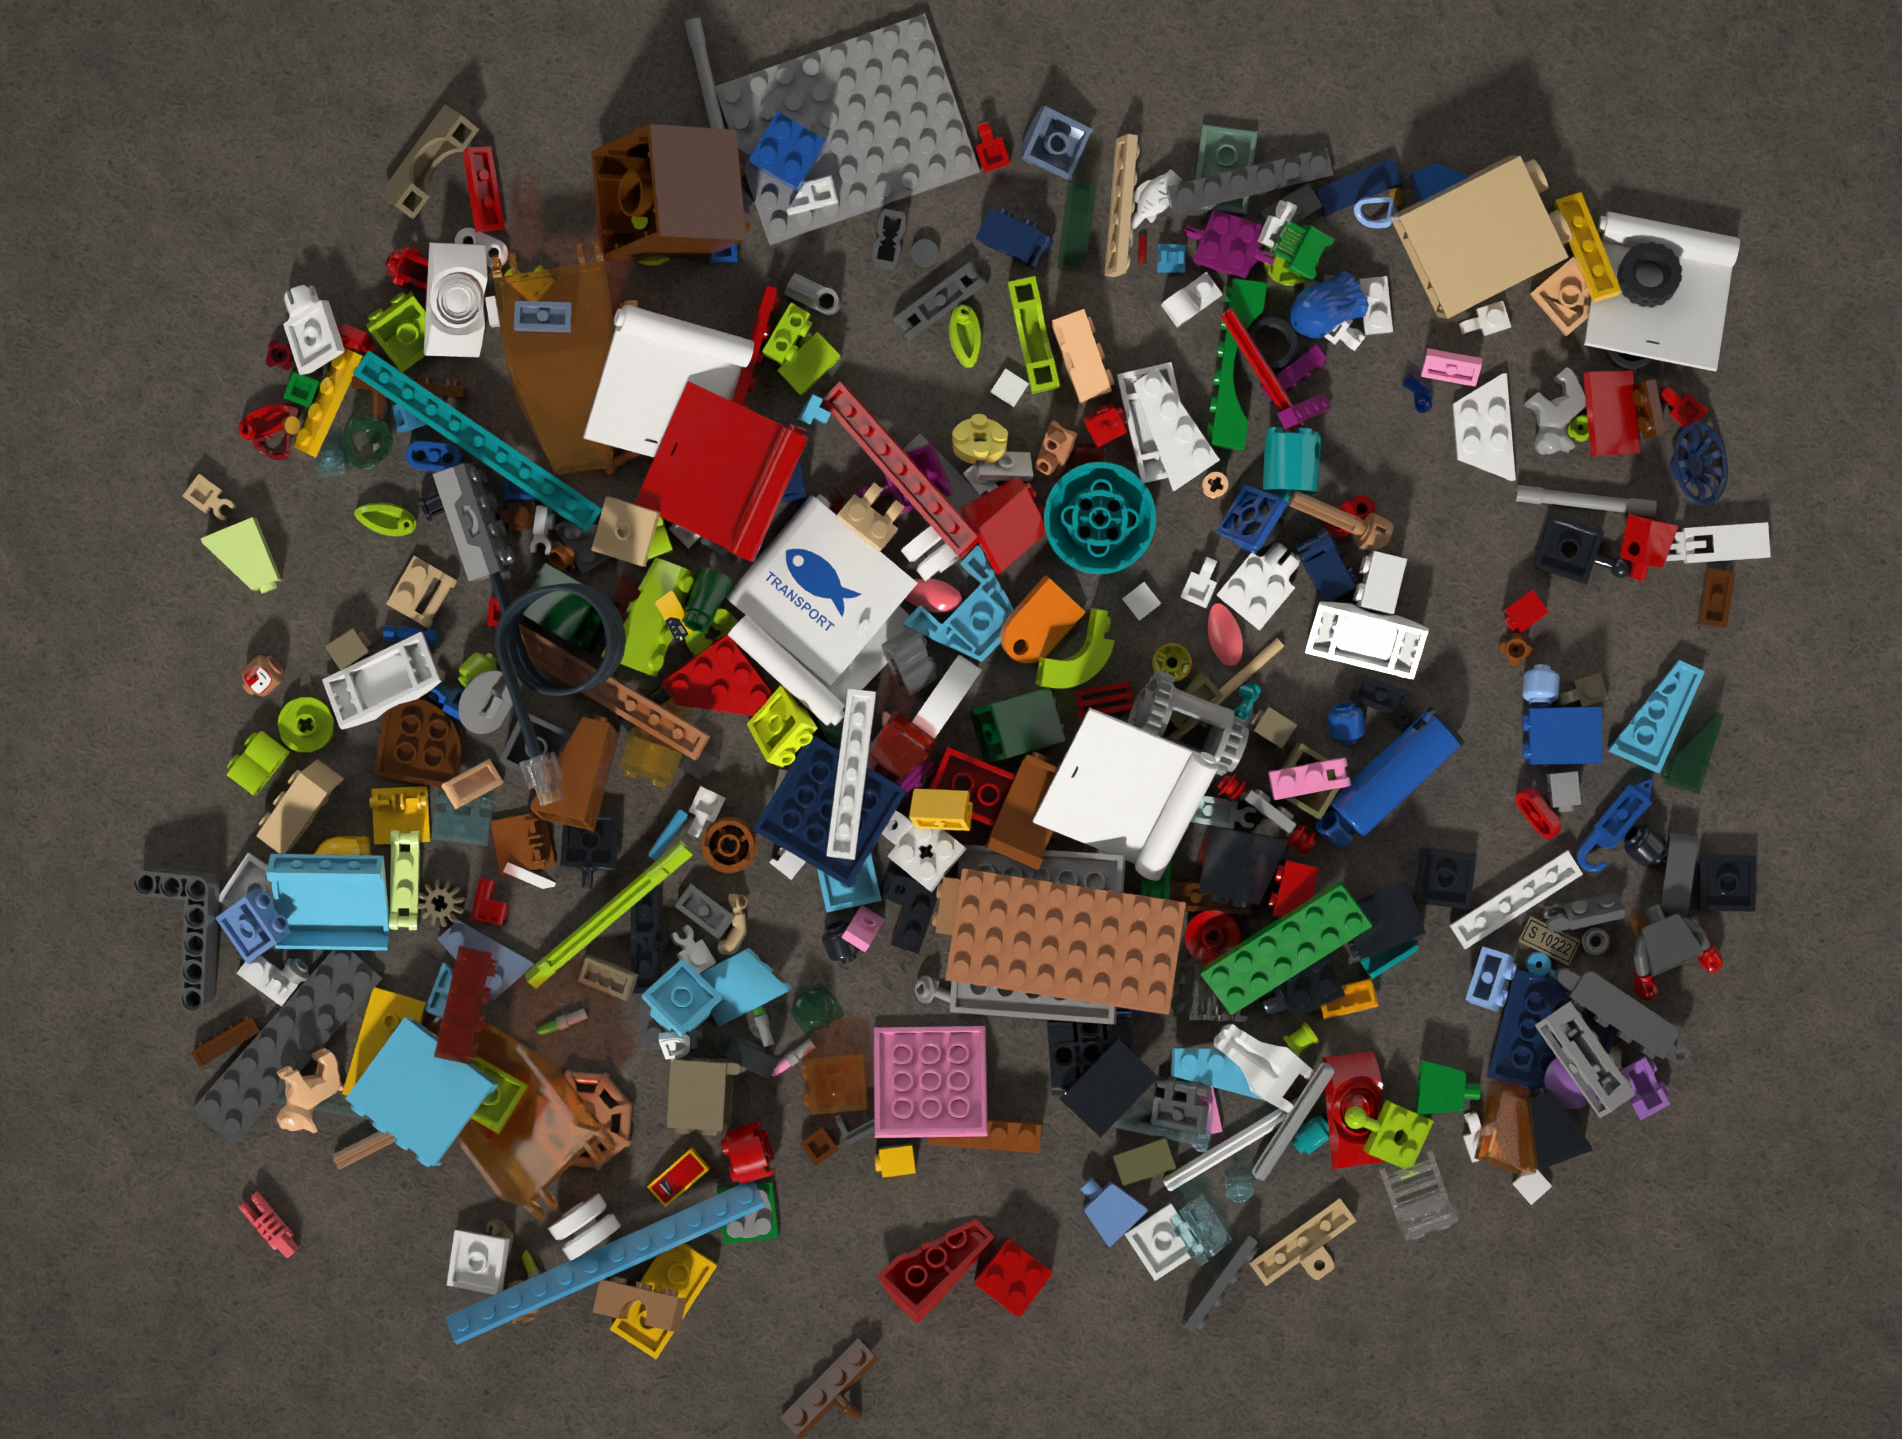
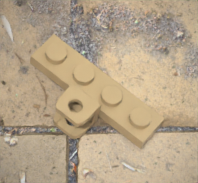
(1305, 1245)

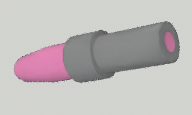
(793, 1057)

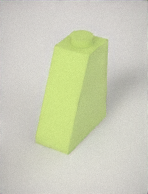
(245, 554)

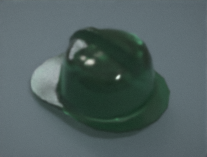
(815, 1008)

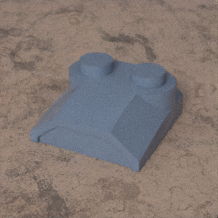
(1054, 142)

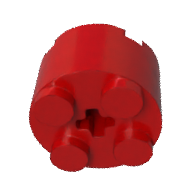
(748, 1152)

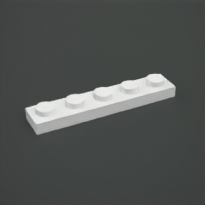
(1516, 899)

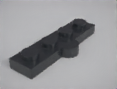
(647, 940)

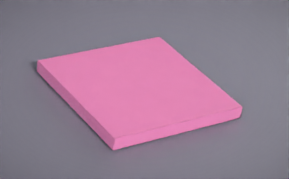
(930, 1081)

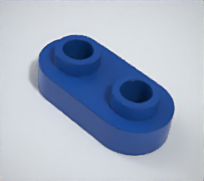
(434, 456)

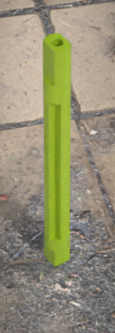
(608, 914)

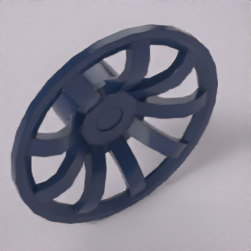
(1691, 463)

